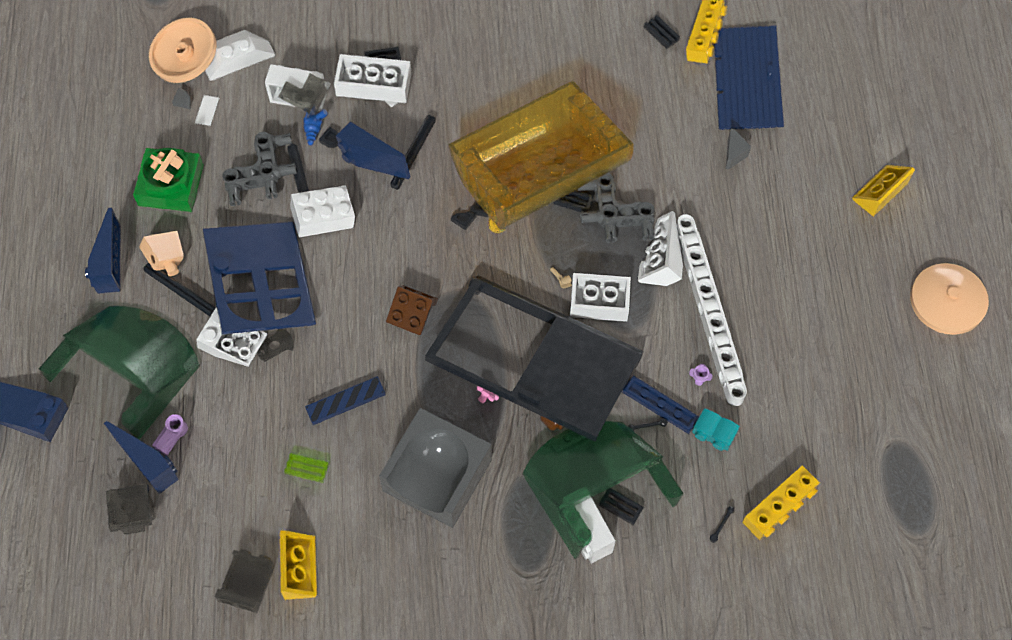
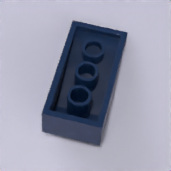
(370, 152)
(105, 257)
(31, 411)
(155, 467)

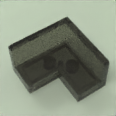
(307, 98)

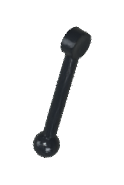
(663, 422)
(714, 537)

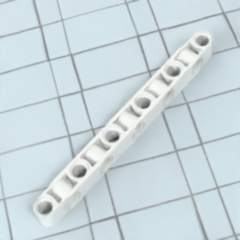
(711, 311)

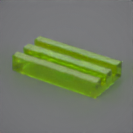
(293, 457)

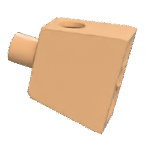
(163, 251)

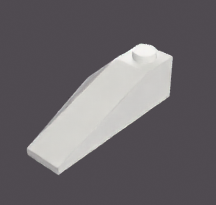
(664, 257)

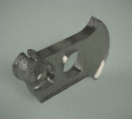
(281, 336)

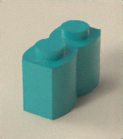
(715, 430)

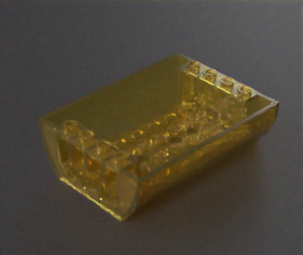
(529, 146)

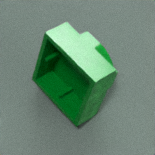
(181, 190)

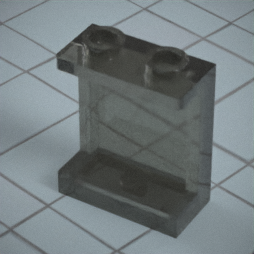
(246, 581)

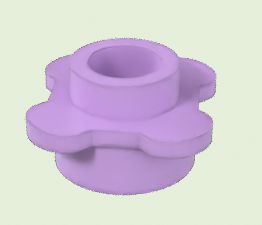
(702, 368)

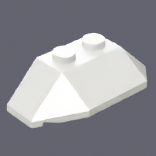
(237, 53)

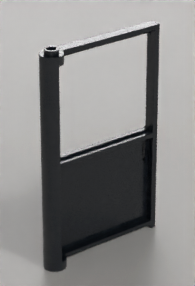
(572, 373)

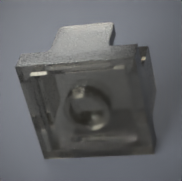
(130, 509)

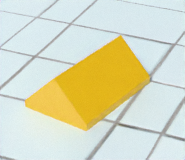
(883, 188)
(297, 565)

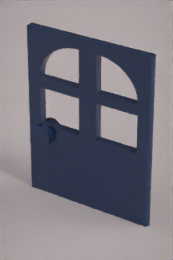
(255, 251)

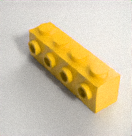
(705, 31)
(781, 502)

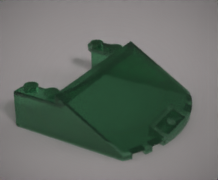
(137, 348)
(577, 468)

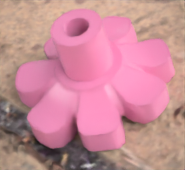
(485, 394)

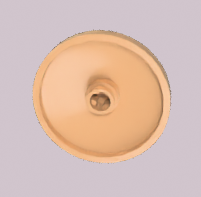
(182, 50)
(949, 298)

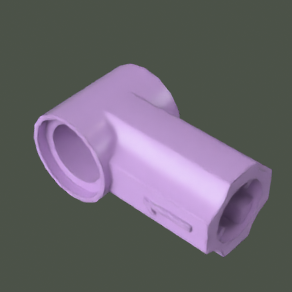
(169, 436)

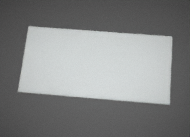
(207, 110)

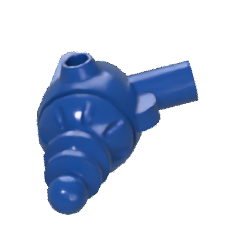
(312, 125)

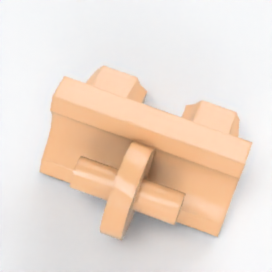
(171, 159)

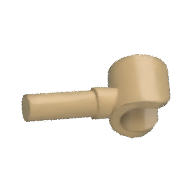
(564, 282)

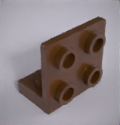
(410, 309)

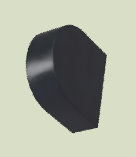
(329, 138)

